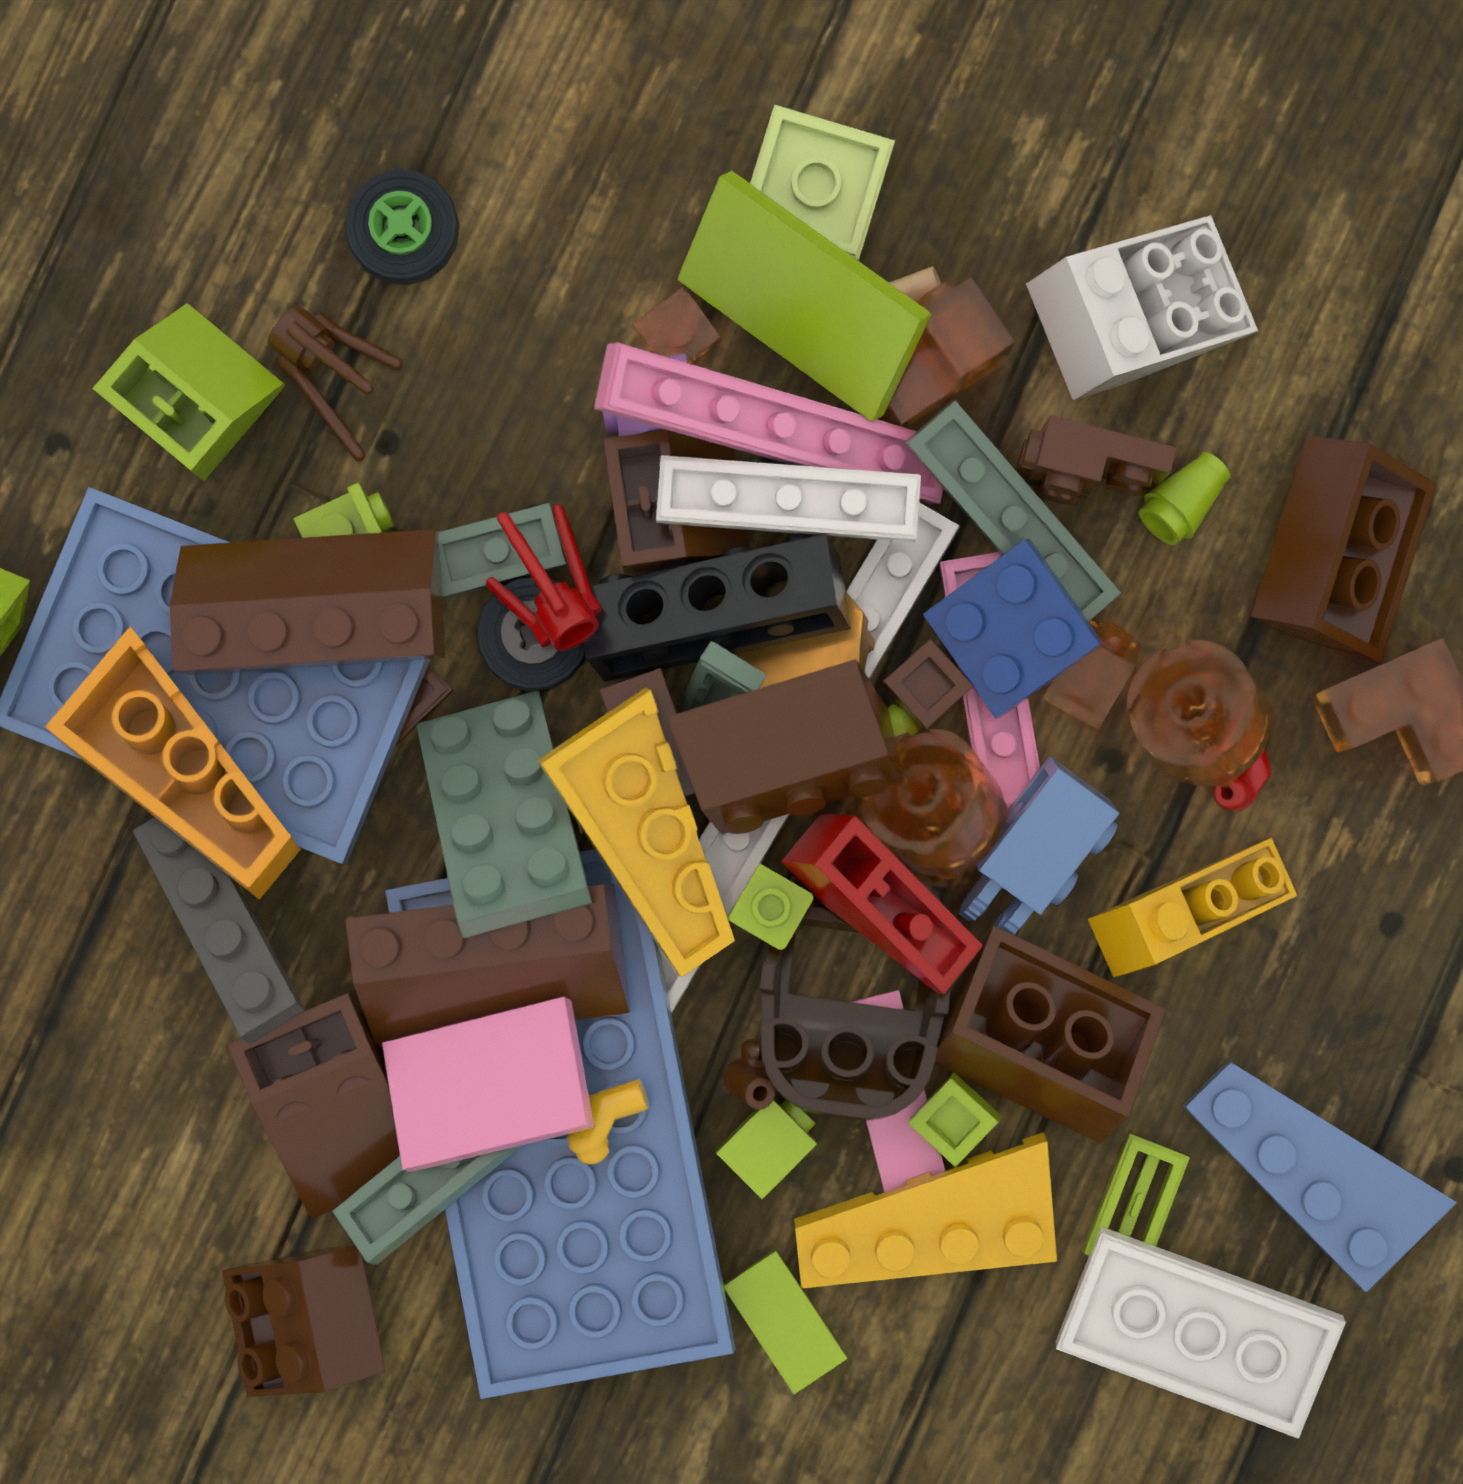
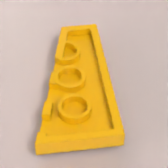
(632, 809)
(950, 1222)

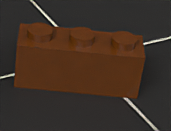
(1343, 547)
(788, 748)
(1049, 1035)

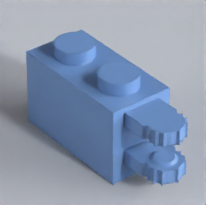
(1042, 845)

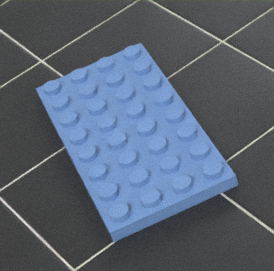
(602, 1262)

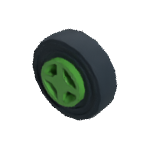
(386, 210)

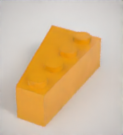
(161, 754)

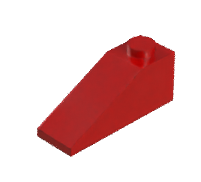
(881, 899)

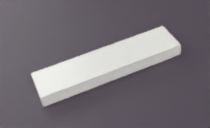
(788, 498)

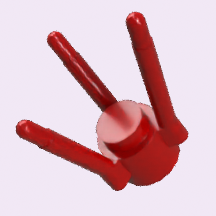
(563, 613)

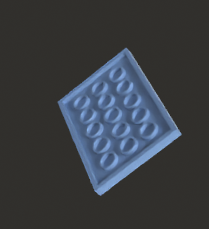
(299, 735)

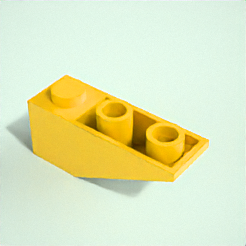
(1192, 908)

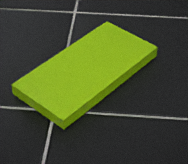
(803, 296)

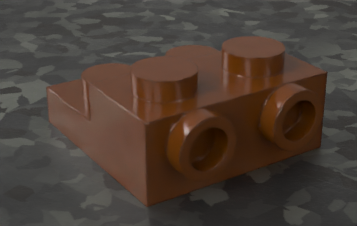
(1073, 457)

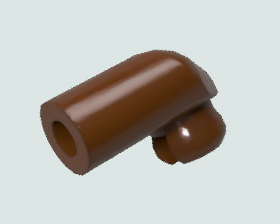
(748, 1078)

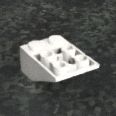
(1140, 306)

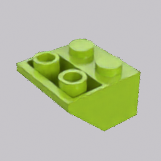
(189, 389)

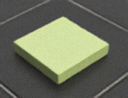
(823, 174)

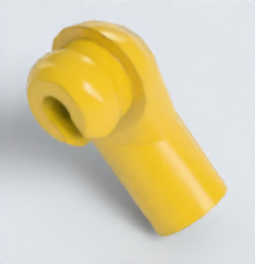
(606, 1107)

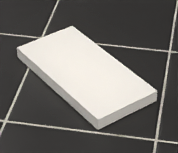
(1200, 1332)

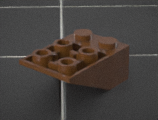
(322, 1100)

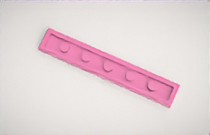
(752, 417)

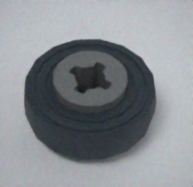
(502, 643)

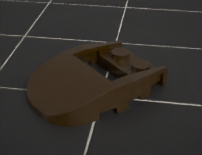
(846, 1054)

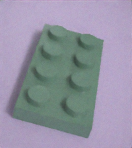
(499, 815)

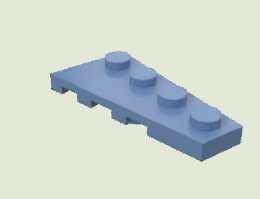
(1330, 1184)

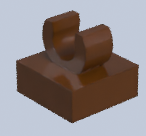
(926, 685)

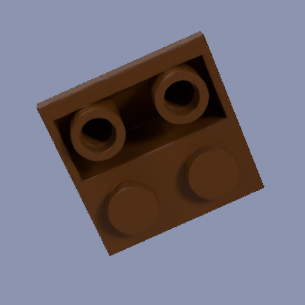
(634, 486)
(303, 1322)

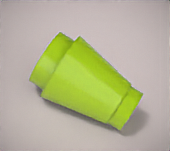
(1183, 500)

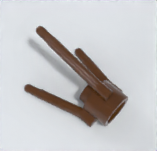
(307, 343)

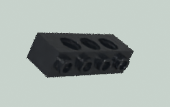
(744, 621)

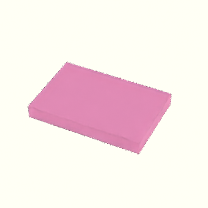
(487, 1084)

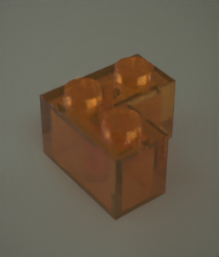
(954, 352)
(1410, 694)

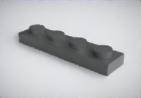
(221, 933)

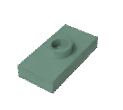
(719, 677)

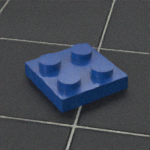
(1013, 628)

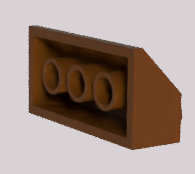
(307, 602)
(424, 976)

